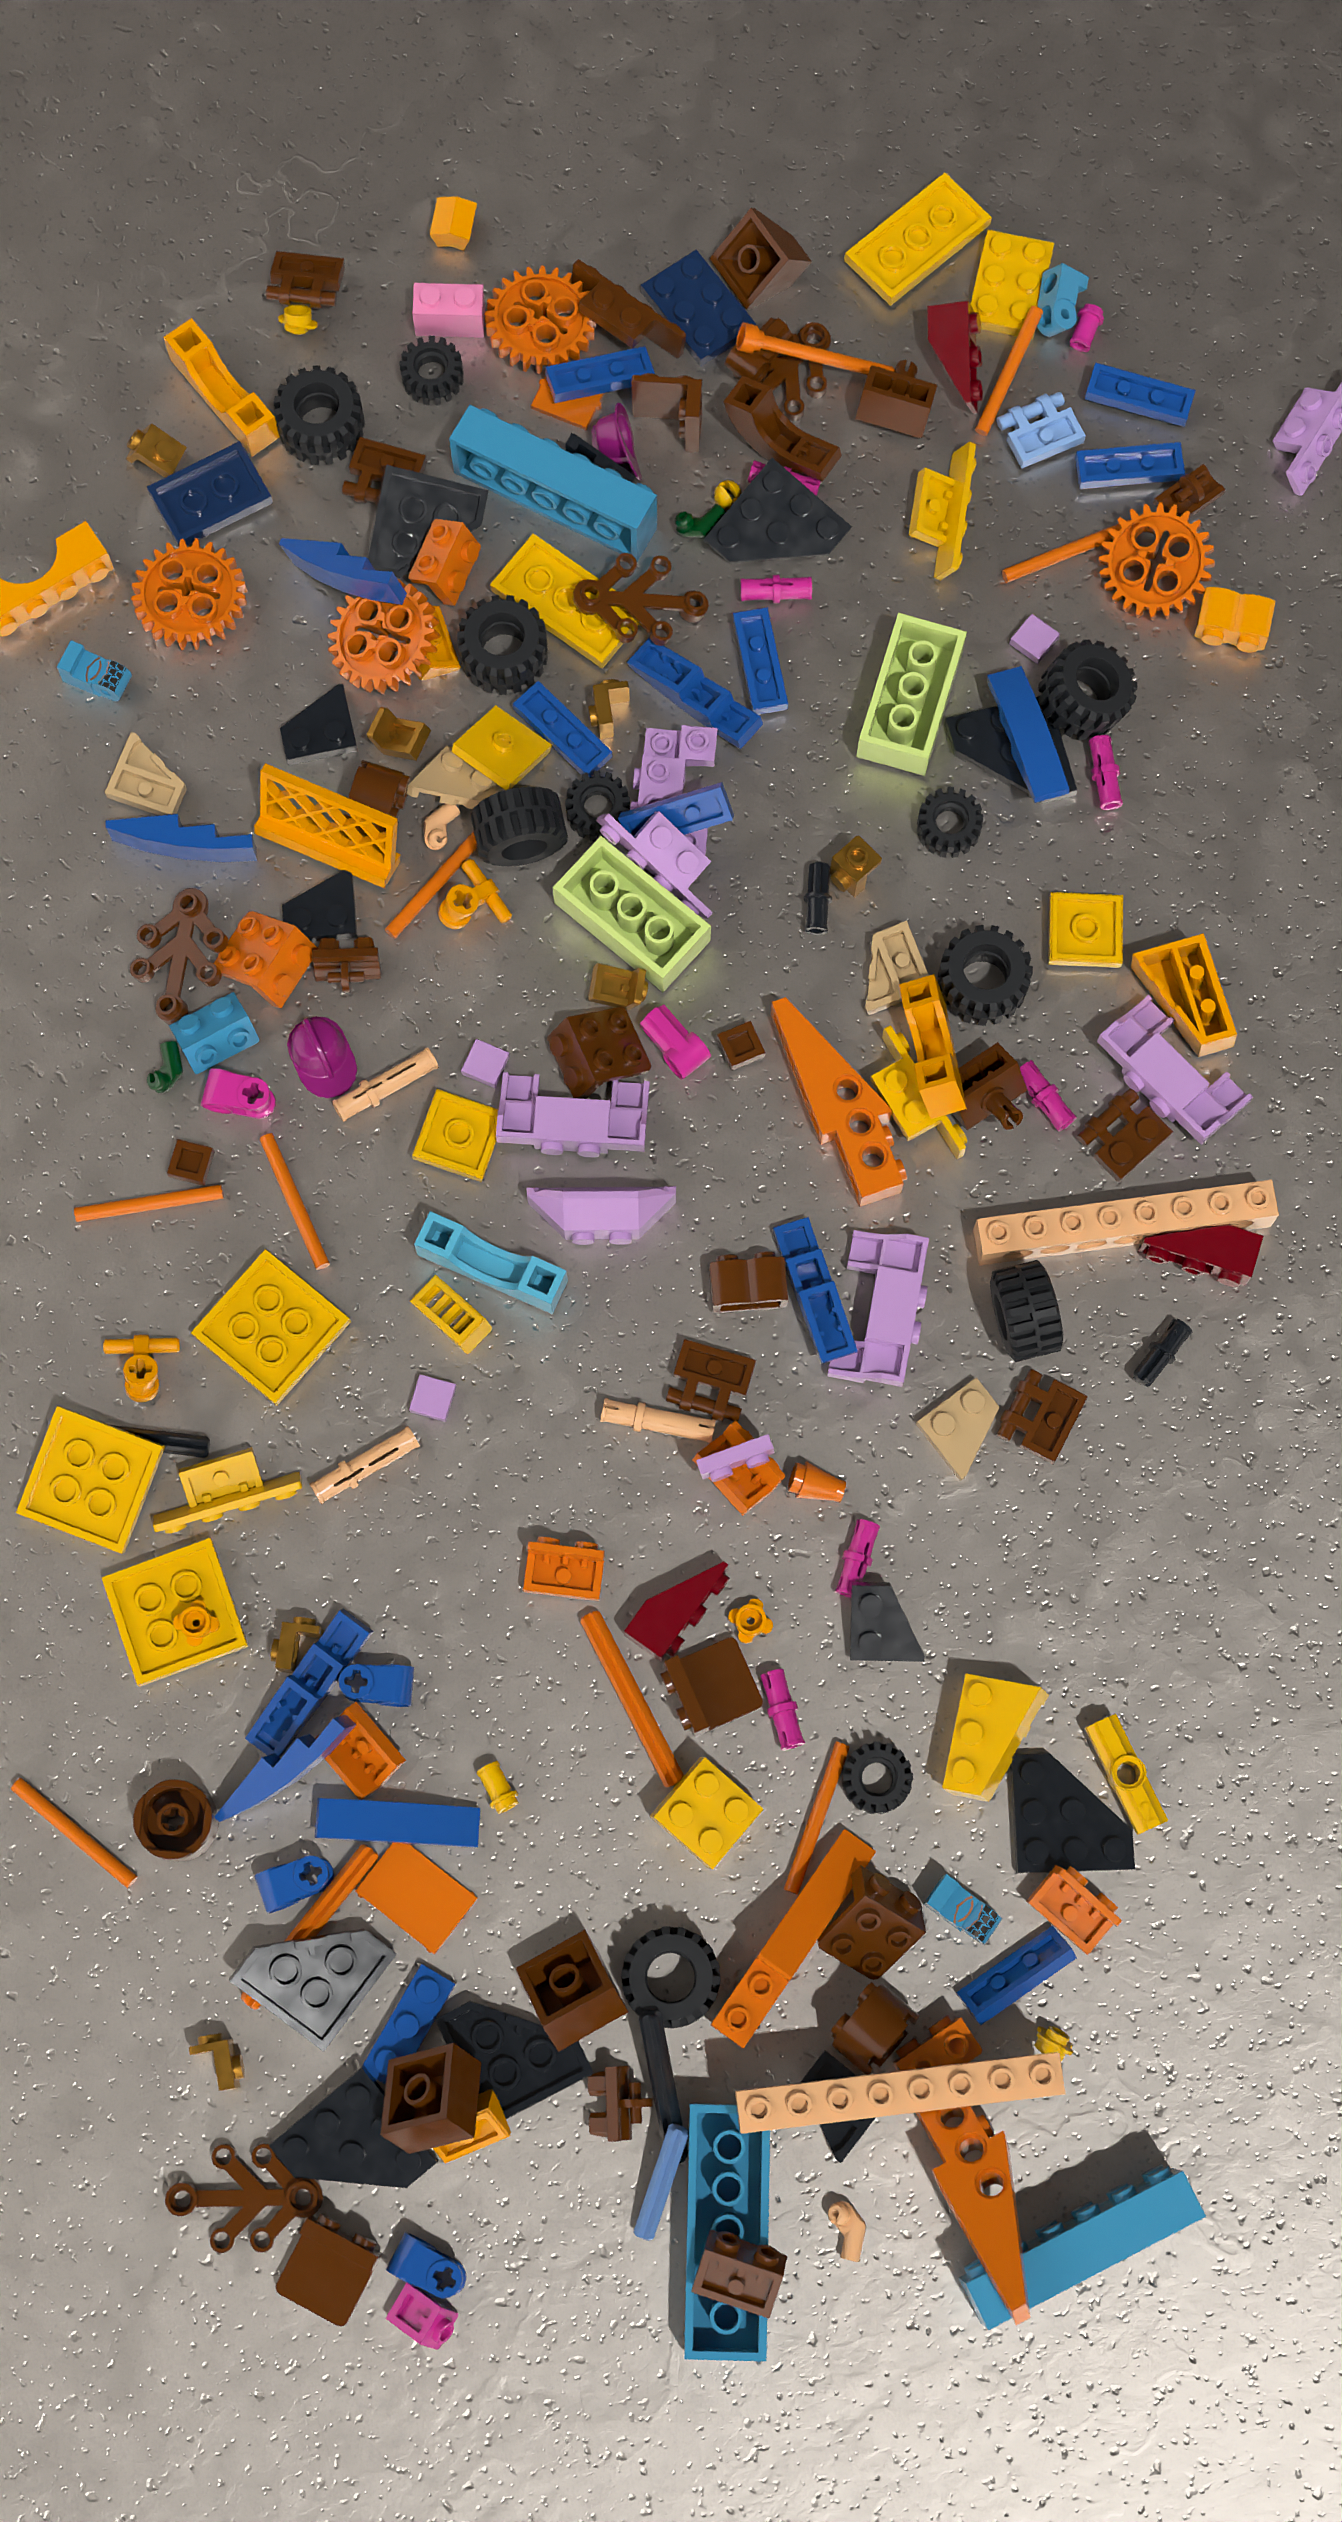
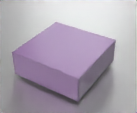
(1034, 639)
(485, 1063)
(432, 1398)

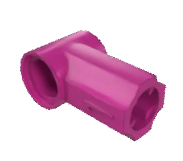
(680, 1049)

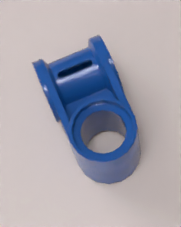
(386, 1684)
(288, 1885)
(419, 2264)

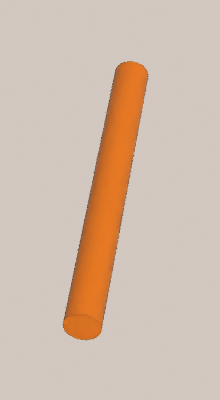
(1009, 370)
(1057, 555)
(433, 885)
(294, 1201)
(148, 1203)
(816, 1818)
(74, 1833)

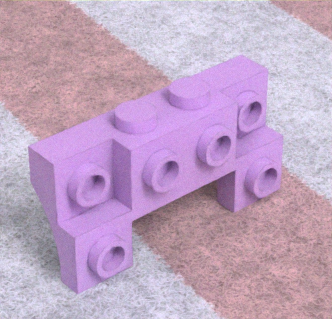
(665, 765)
(1166, 1077)
(572, 1123)
(896, 1294)

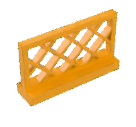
(332, 843)

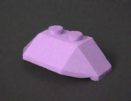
(601, 1211)

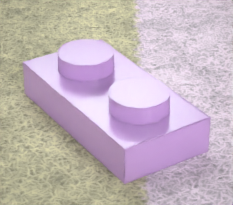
(720, 1464)

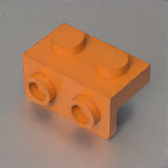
(446, 559)
(745, 1486)
(564, 1569)
(365, 1755)
(1073, 1908)
(948, 2045)

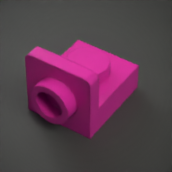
(422, 2317)

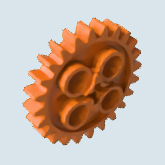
(539, 319)
(1186, 570)
(189, 594)
(372, 665)

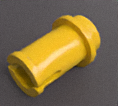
(498, 1788)

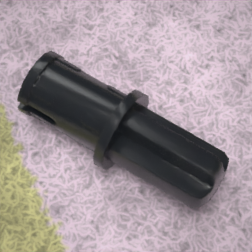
(817, 898)
(1162, 1352)

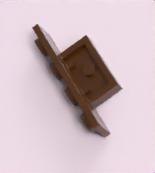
(623, 314)

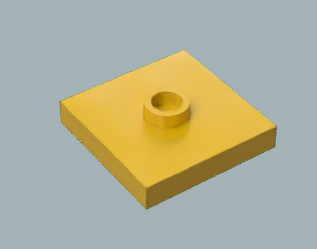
(501, 748)
(1085, 930)
(457, 1136)

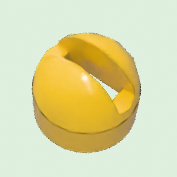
(722, 497)

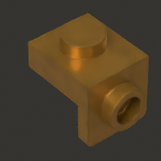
(155, 450)
(606, 693)
(397, 736)
(852, 865)
(618, 986)
(285, 1650)
(227, 2064)

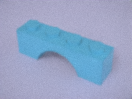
(515, 1275)

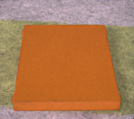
(416, 1895)

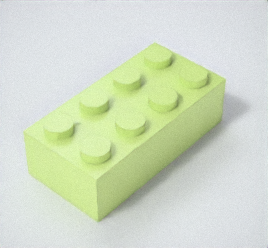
(911, 694)
(631, 913)

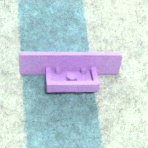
(1310, 433)
(664, 854)

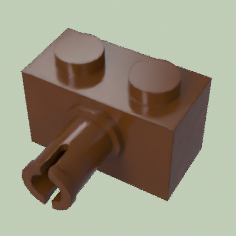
(897, 399)
(989, 1087)

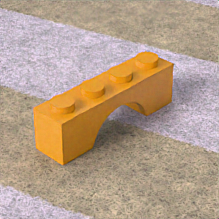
(202, 367)
(77, 563)
(934, 1046)

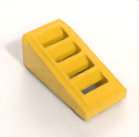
(469, 1329)

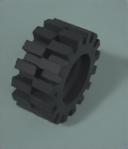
(426, 353)
(589, 787)
(956, 803)
(894, 1761)

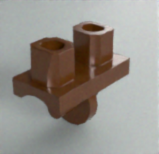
(1191, 492)
(346, 964)
(622, 2103)

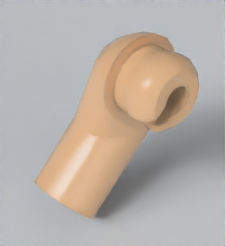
(436, 826)
(852, 2228)

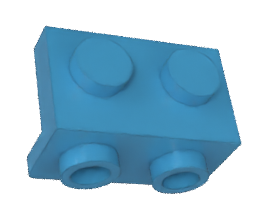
(214, 1033)

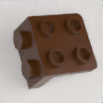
(597, 1050)
(711, 1686)
(875, 1926)
(328, 2269)

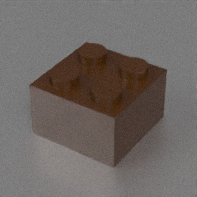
(571, 1990)
(431, 2098)

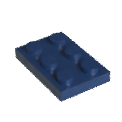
(699, 304)
(210, 494)

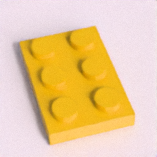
(1009, 280)

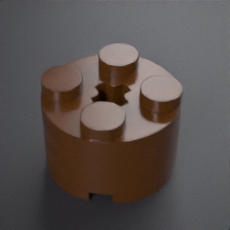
(379, 789)
(162, 1803)
(873, 2028)

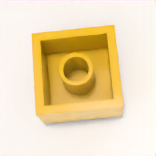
(706, 1812)

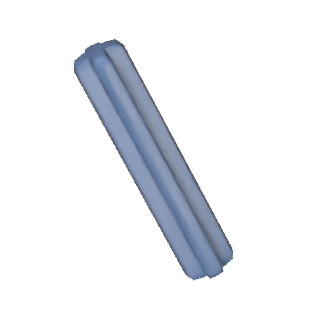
(661, 2182)

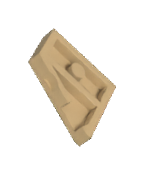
(145, 781)
(453, 781)
(892, 963)
(960, 1426)

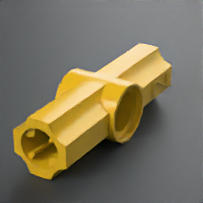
(1138, 1798)

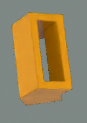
(452, 222)

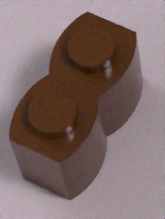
(748, 1283)

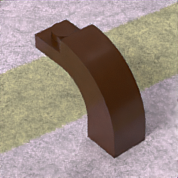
(772, 435)

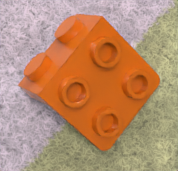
(266, 956)

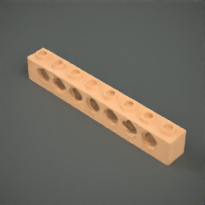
(1122, 1222)
(899, 2092)

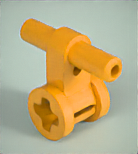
(463, 900)
(141, 1363)

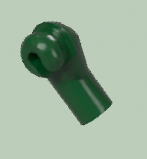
(698, 527)
(169, 1072)

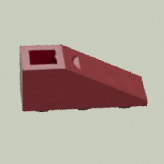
(953, 338)
(1216, 1251)
(666, 1615)

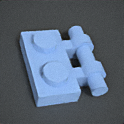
(1044, 437)

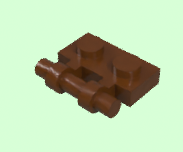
(305, 271)
(369, 464)
(1132, 1143)
(713, 1369)
(1052, 1422)

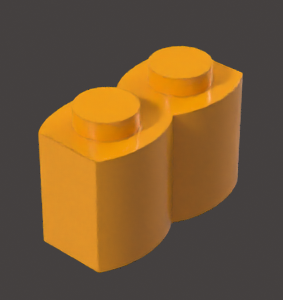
(1234, 619)

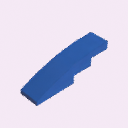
(350, 574)
(694, 693)
(1028, 734)
(168, 837)
(815, 1290)
(309, 1684)
(276, 1774)
(397, 1822)

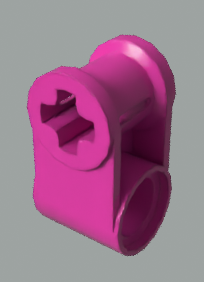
(231, 1094)

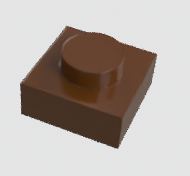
(741, 1045)
(190, 1162)

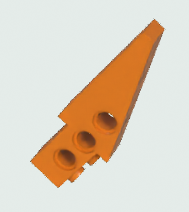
(819, 1075)
(792, 1940)
(986, 2220)

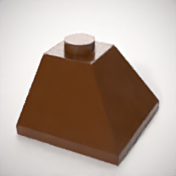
(759, 259)

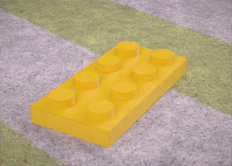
(917, 238)
(547, 583)

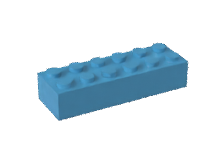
(553, 482)
(730, 2195)
(1091, 2240)

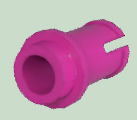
(1089, 319)

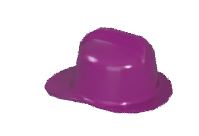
(614, 438)
(322, 1057)

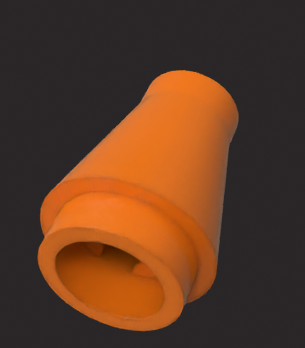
(814, 1483)

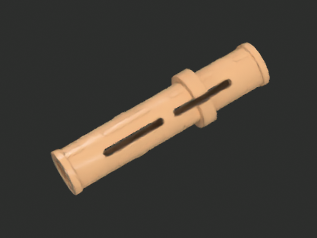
(385, 1084)
(657, 1420)
(360, 1467)

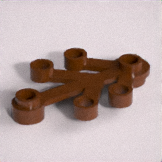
(786, 369)
(636, 601)
(180, 950)
(252, 2198)

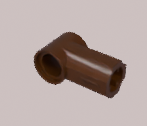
(758, 363)

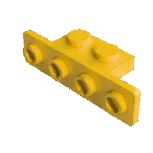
(942, 507)
(900, 1091)
(223, 1486)

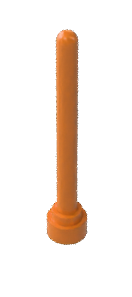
(752, 339)

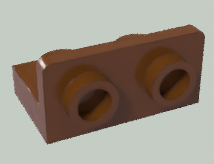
(740, 2273)

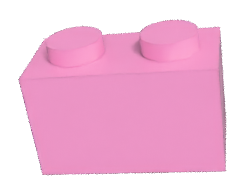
(449, 310)

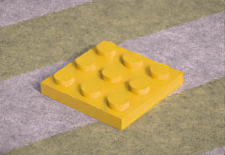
(271, 1327)
(90, 1479)
(156, 1591)

